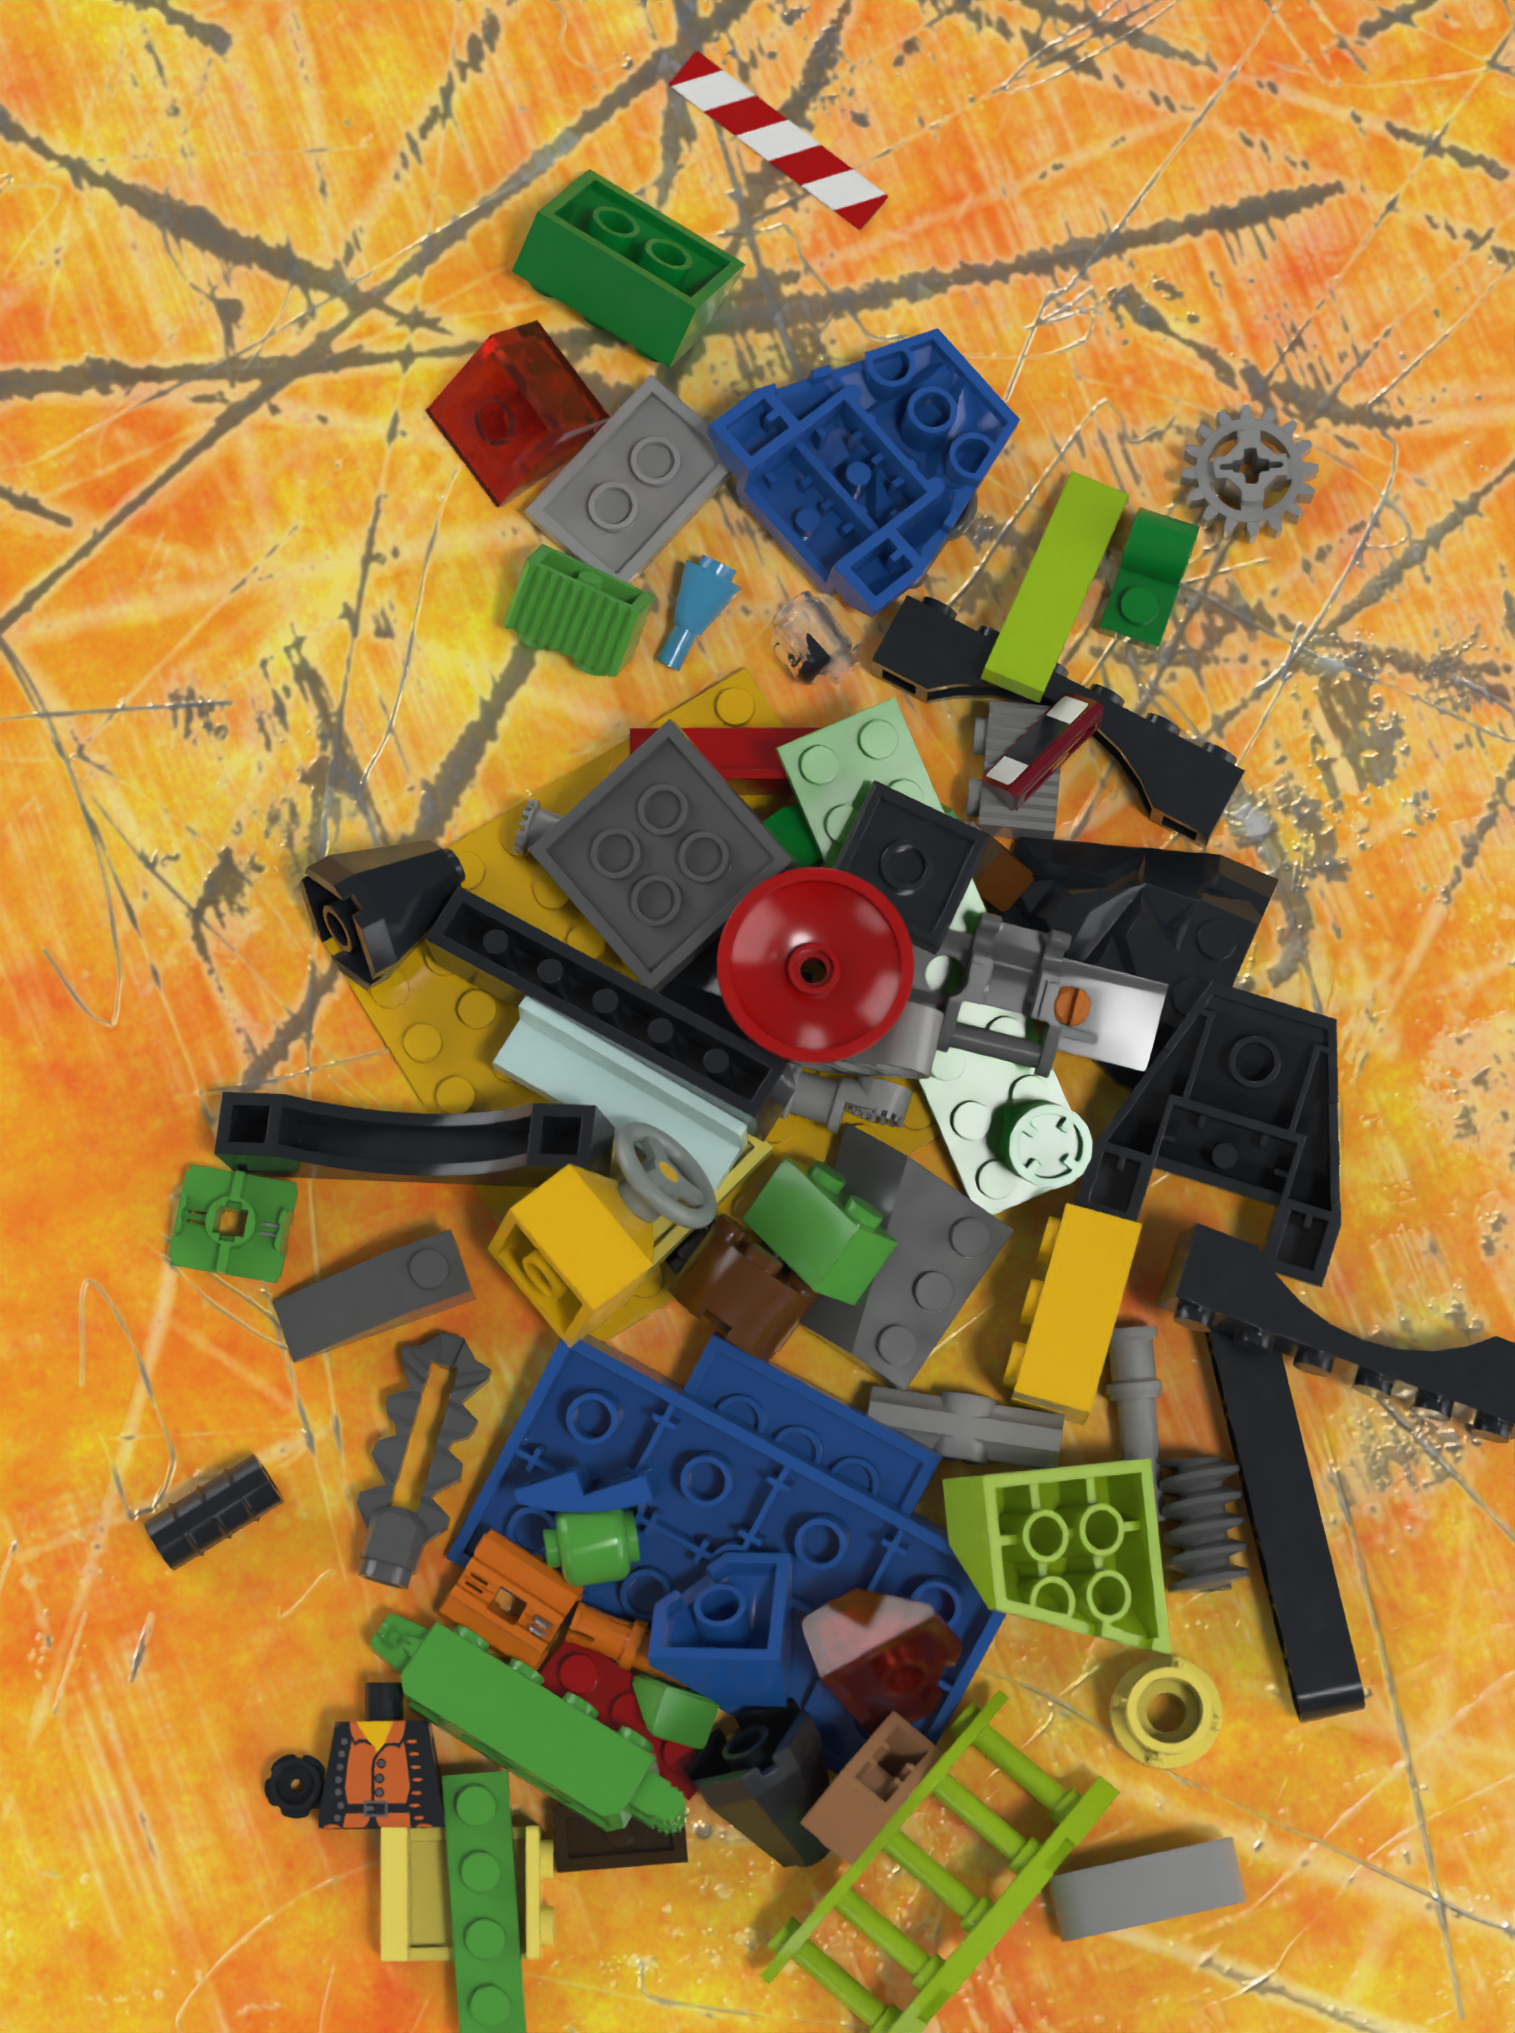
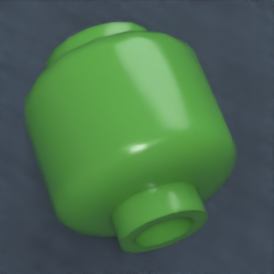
(592, 1546)

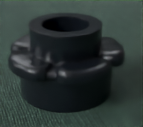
(284, 1772)

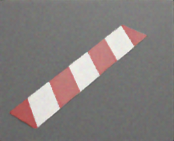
(778, 140)

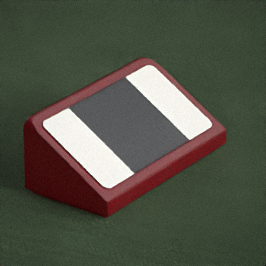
(1043, 749)

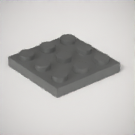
(661, 855)

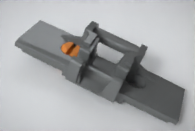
(1025, 972)

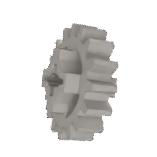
(1224, 478)

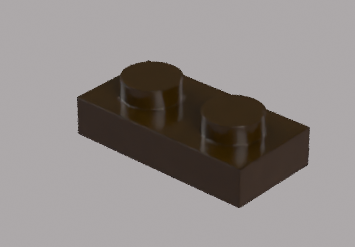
(587, 1847)

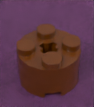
(743, 1289)

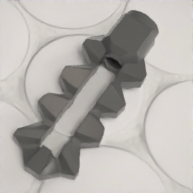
(393, 1533)

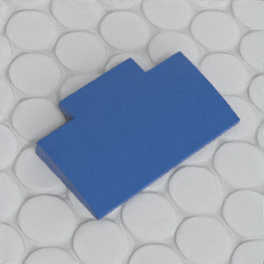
(743, 1467)

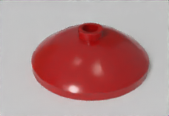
(823, 920)

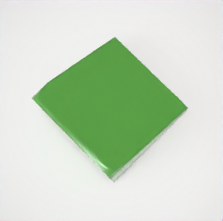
(675, 1711)

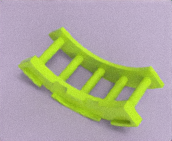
(982, 1917)

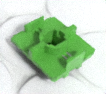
(264, 1244)

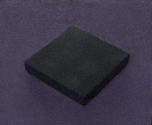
(914, 859)

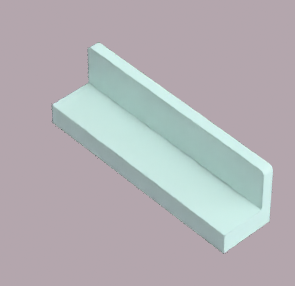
(581, 1069)

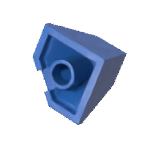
(730, 1631)

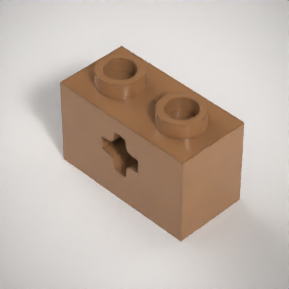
(871, 1788)

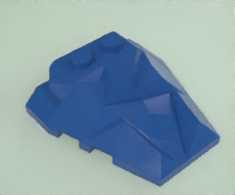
(867, 463)

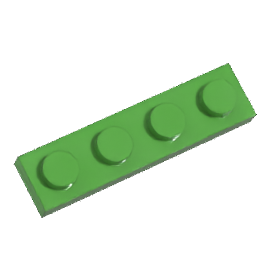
(484, 1903)

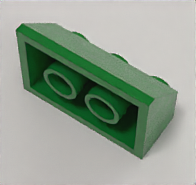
(626, 267)

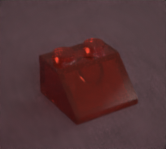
(516, 411)

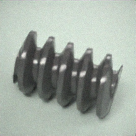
(1202, 1525)

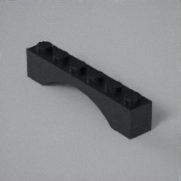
(1175, 780)
(331, 1141)
(1234, 1289)

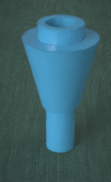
(701, 598)

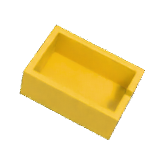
(1071, 1312)

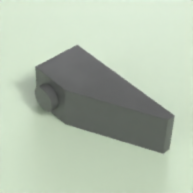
(375, 1296)

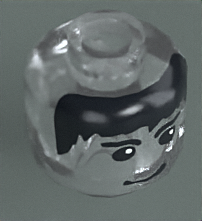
(816, 639)

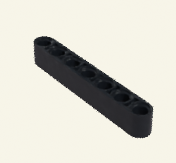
(1287, 1530)

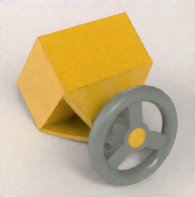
(588, 1240)

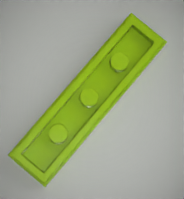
(1055, 587)

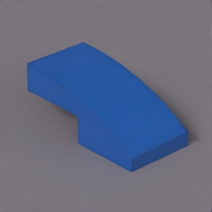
(574, 1492)

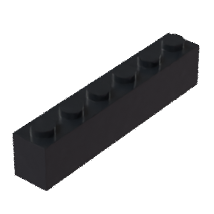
(522, 961)

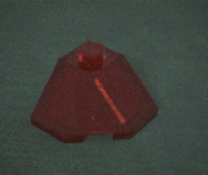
(881, 1654)

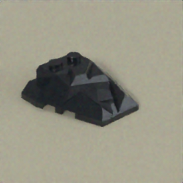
(1146, 916)

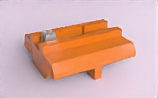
(507, 1565)

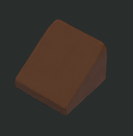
(1000, 875)

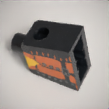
(382, 1768)

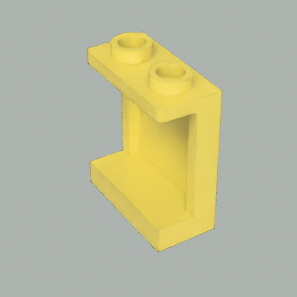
(417, 1893)

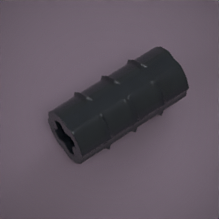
(213, 1512)

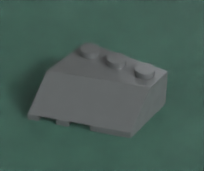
(927, 1278)

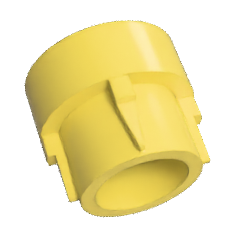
(1200, 1713)

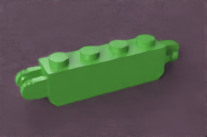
(527, 1728)

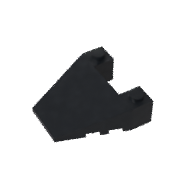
(1241, 1107)

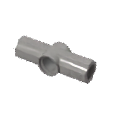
(971, 1427)

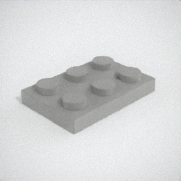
(632, 484)

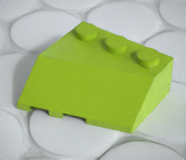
(1066, 1548)

